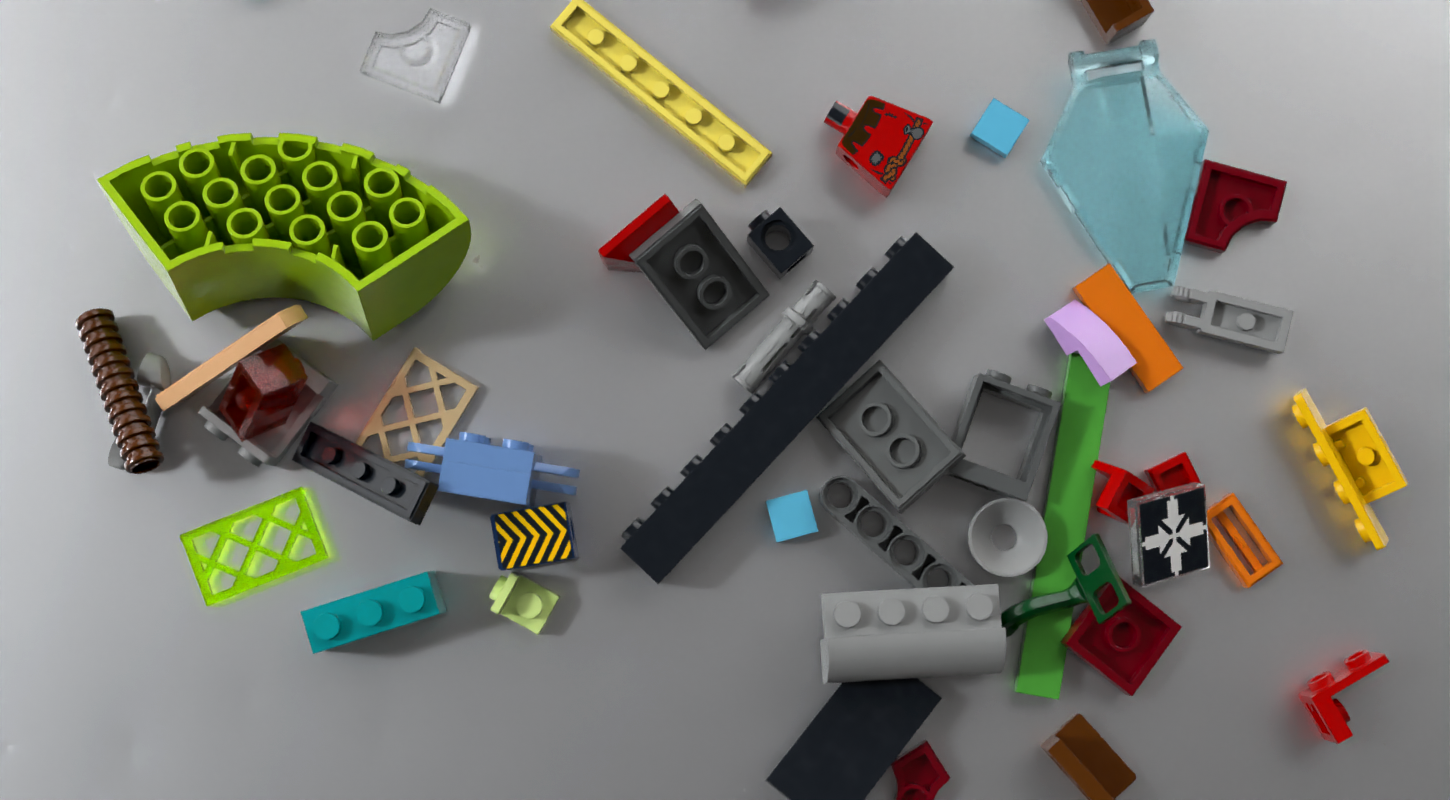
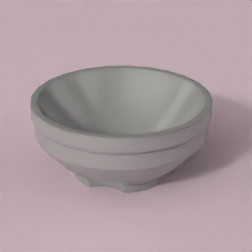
(1029, 531)

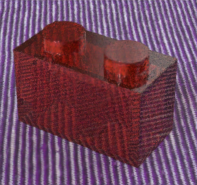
(263, 391)

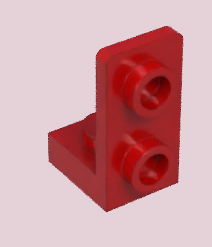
(1330, 714)

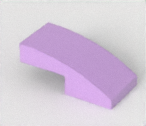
(1098, 345)

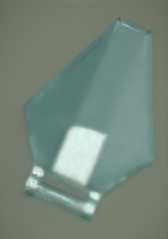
(1129, 163)

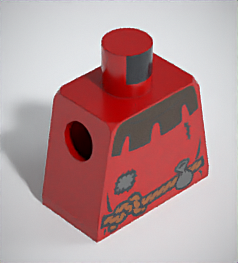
(878, 140)

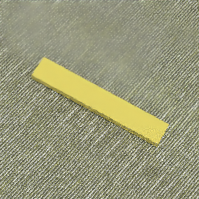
(661, 91)

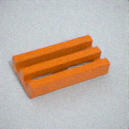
(1253, 531)

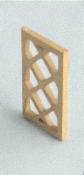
(400, 388)

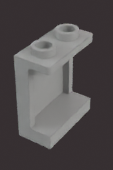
(274, 444)

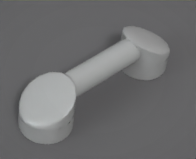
(155, 375)

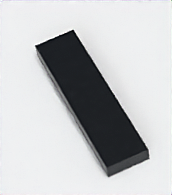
(365, 473)

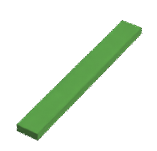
(1066, 523)

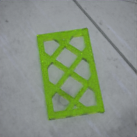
(224, 526)

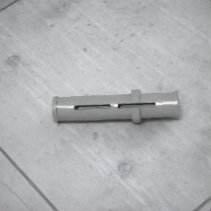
(784, 336)

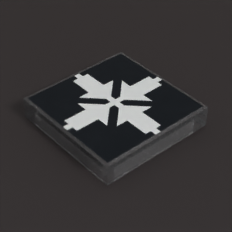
(1168, 534)

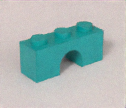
(373, 611)

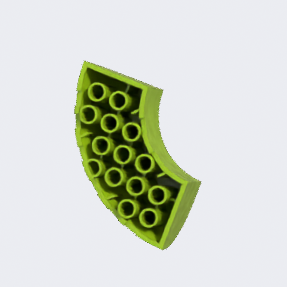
(292, 224)

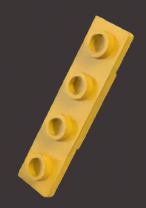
(1359, 460)

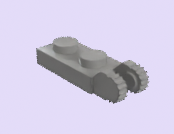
(1233, 319)

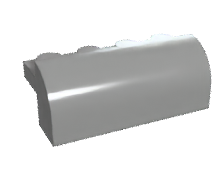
(912, 633)

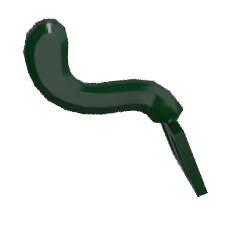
(1082, 590)

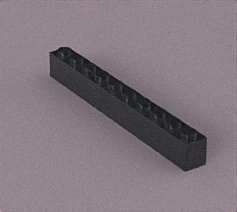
(786, 408)

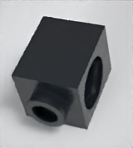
(778, 260)

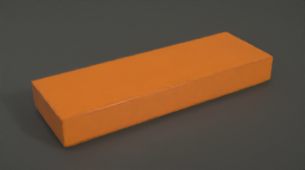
(1115, 305)

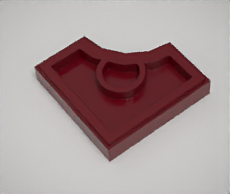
(1228, 201)

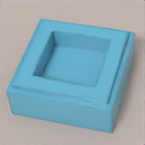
(999, 128)
(791, 516)

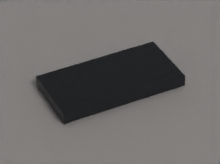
(853, 740)

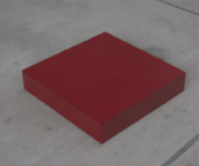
(1127, 643)

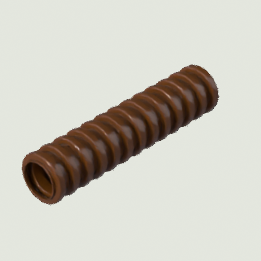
(119, 391)

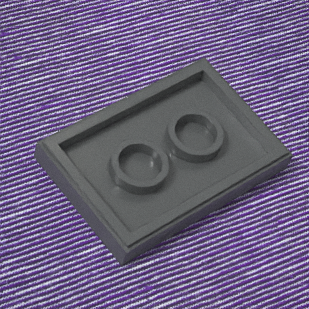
(699, 274)
(890, 436)

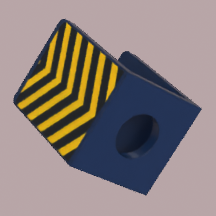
(534, 536)

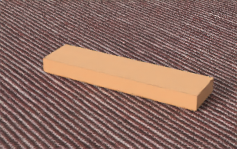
(230, 356)

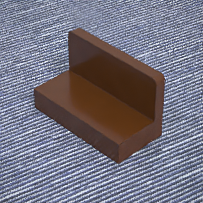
(1088, 760)

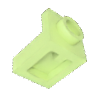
(523, 601)

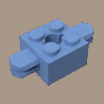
(491, 471)

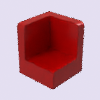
(1119, 489)

